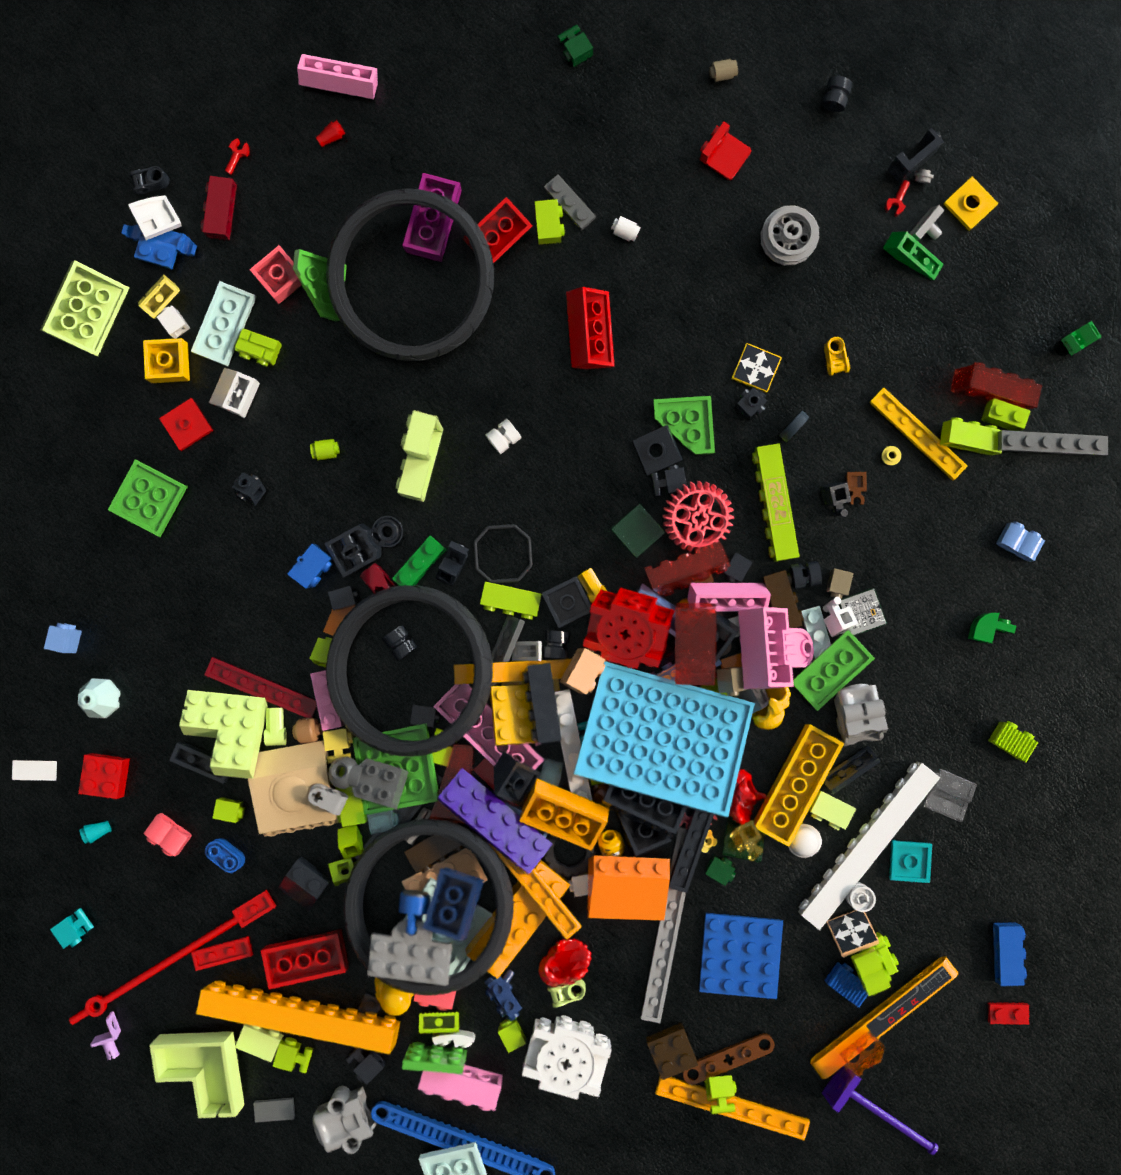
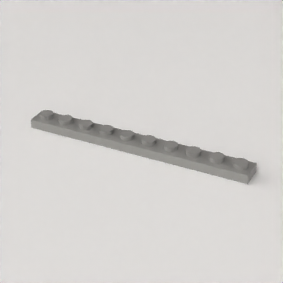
(664, 947)

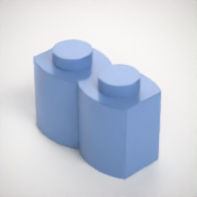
(1020, 541)

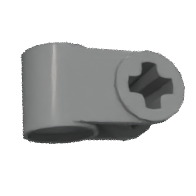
(330, 799)

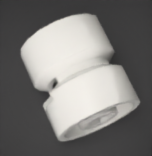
(503, 436)
(861, 898)

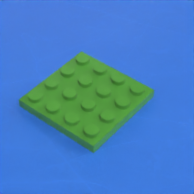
(421, 780)

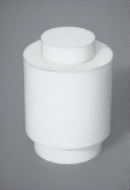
(625, 228)

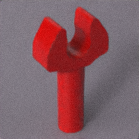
(244, 152)
(898, 199)

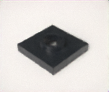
(670, 450)

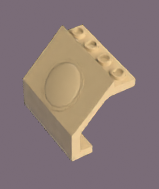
(283, 787)

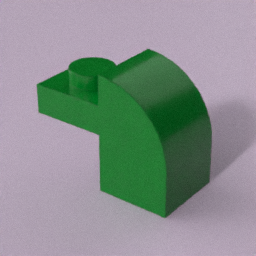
(1081, 338)
(984, 627)

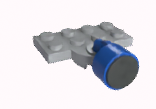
(410, 949)

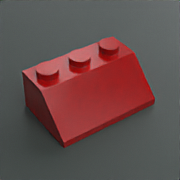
(502, 228)

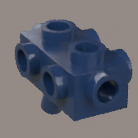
(500, 992)

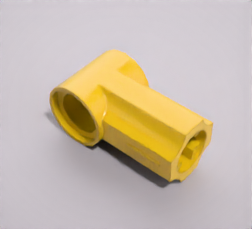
(590, 584)

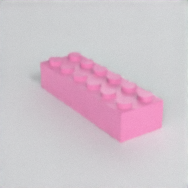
(482, 732)

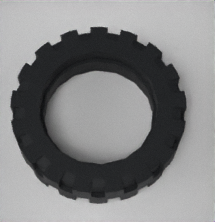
(565, 870)

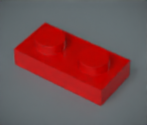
(1008, 1013)

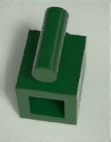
(577, 47)

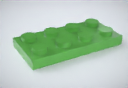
(832, 670)

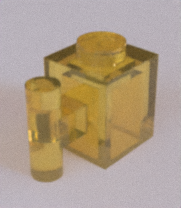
(747, 837)

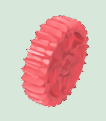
(695, 509)

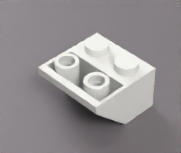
(234, 392)

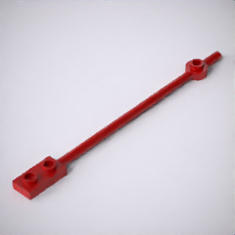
(243, 915)

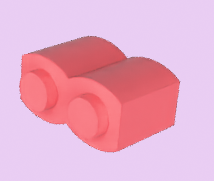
(167, 835)

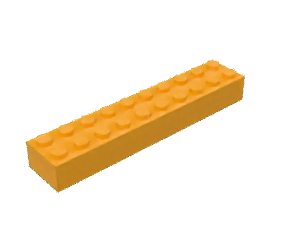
(299, 1017)

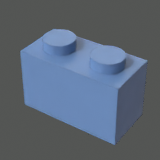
(63, 638)

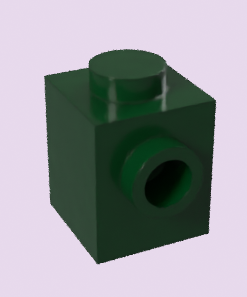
(720, 869)

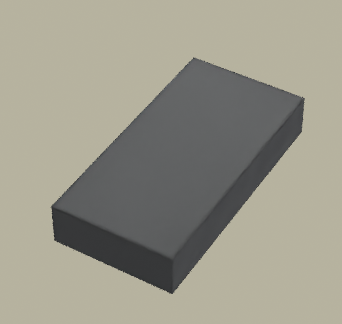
(274, 1109)

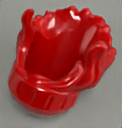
(744, 798)
(565, 963)

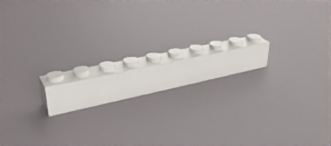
(868, 844)

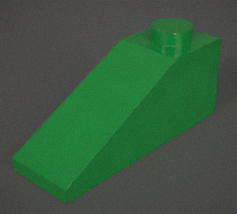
(913, 254)

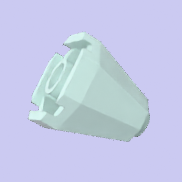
(99, 698)

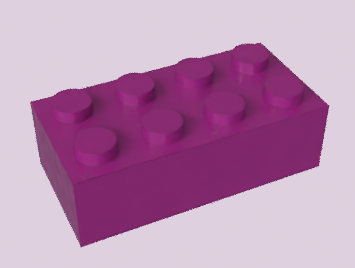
(427, 227)

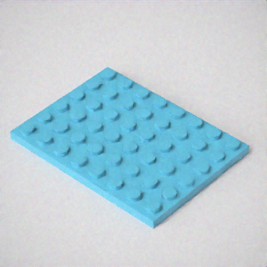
(665, 739)

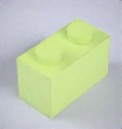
(832, 810)
(259, 1041)

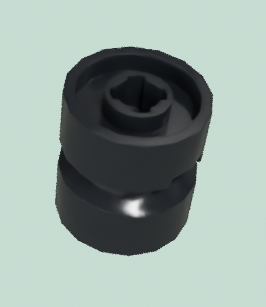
(837, 91)
(812, 574)
(399, 642)
(556, 644)

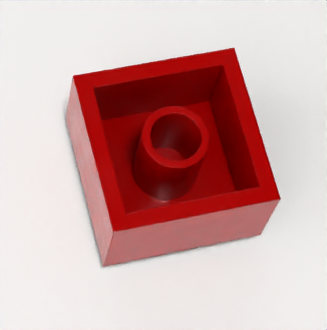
(104, 776)

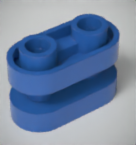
(225, 855)

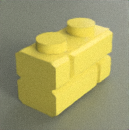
(158, 296)

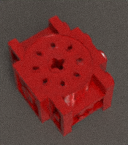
(628, 628)

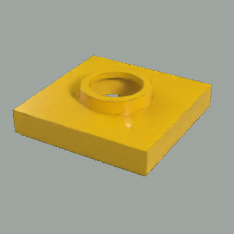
(970, 216)

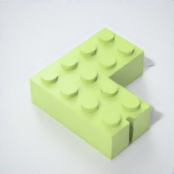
(421, 449)
(234, 722)
(206, 1060)

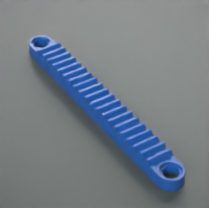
(447, 1136)

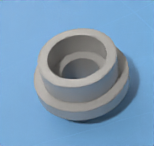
(923, 176)

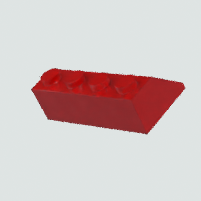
(590, 328)

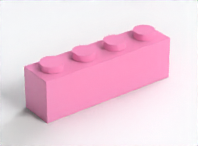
(337, 76)
(730, 595)

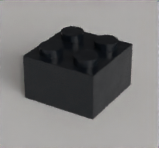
(567, 602)

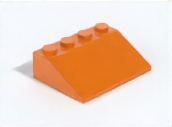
(627, 887)

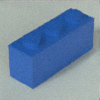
(1009, 954)

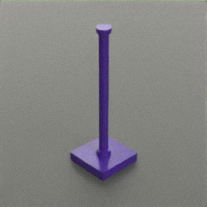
(843, 1086)

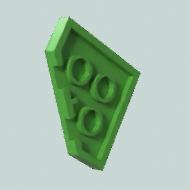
(312, 275)
(688, 421)

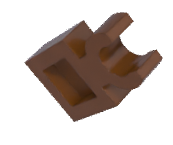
(857, 483)

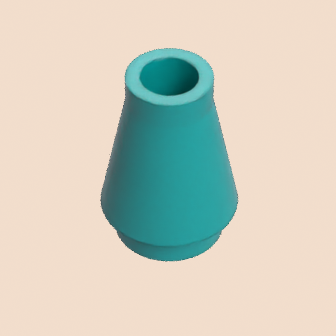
(94, 831)

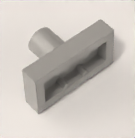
(927, 225)

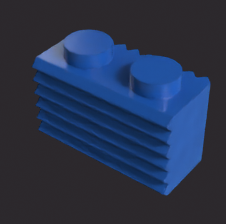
(846, 983)

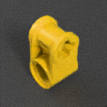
(836, 357)

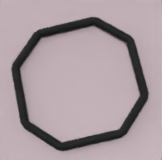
(502, 527)

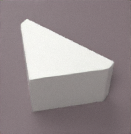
(527, 651)

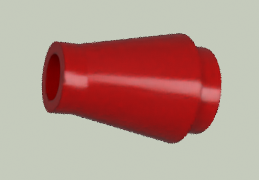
(331, 133)

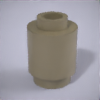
(723, 70)

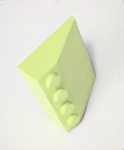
(84, 308)

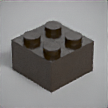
(671, 1051)

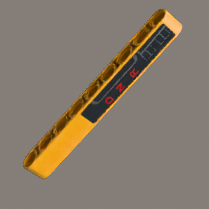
(886, 1015)

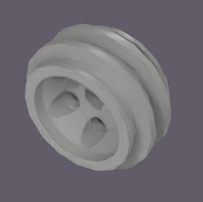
(801, 224)

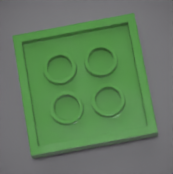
(147, 498)
(435, 1058)

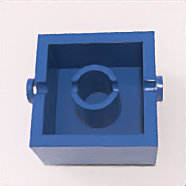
(311, 566)

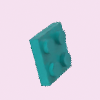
(910, 861)

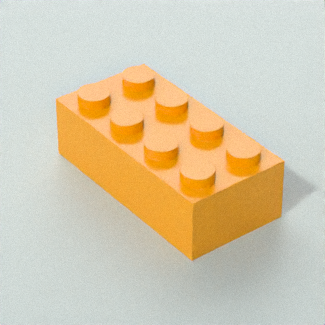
(564, 814)

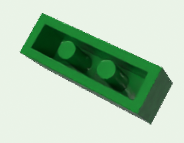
(419, 563)

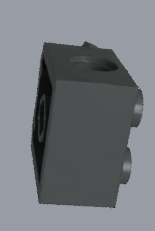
(370, 780)

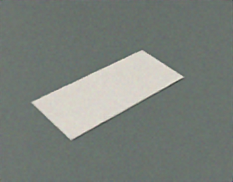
(34, 770)

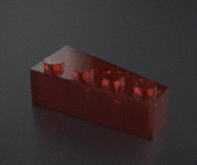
(994, 384)
(688, 569)
(461, 757)

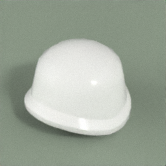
(806, 841)

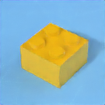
(166, 360)

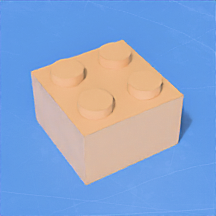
(583, 671)

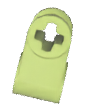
(565, 993)

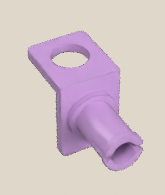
(107, 1039)

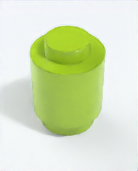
(324, 449)

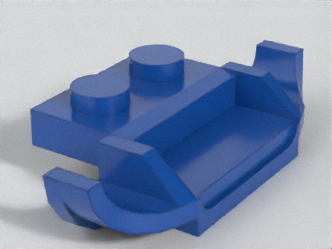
(160, 249)

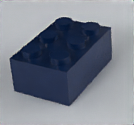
(453, 904)

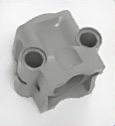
(860, 714)
(344, 1120)

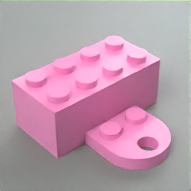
(771, 648)

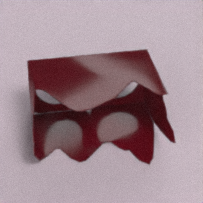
(377, 578)

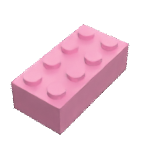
(471, 1087)

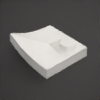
(154, 216)

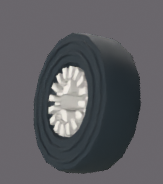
(794, 426)

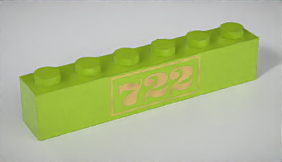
(776, 502)

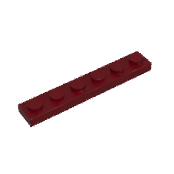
(261, 687)

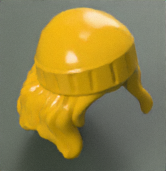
(773, 714)
(392, 1000)

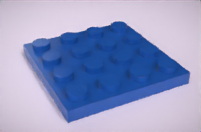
(741, 955)

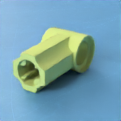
(275, 732)

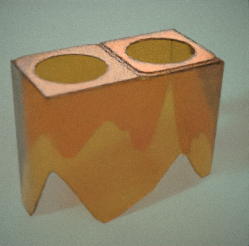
(872, 1057)

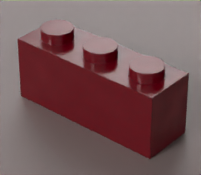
(219, 207)

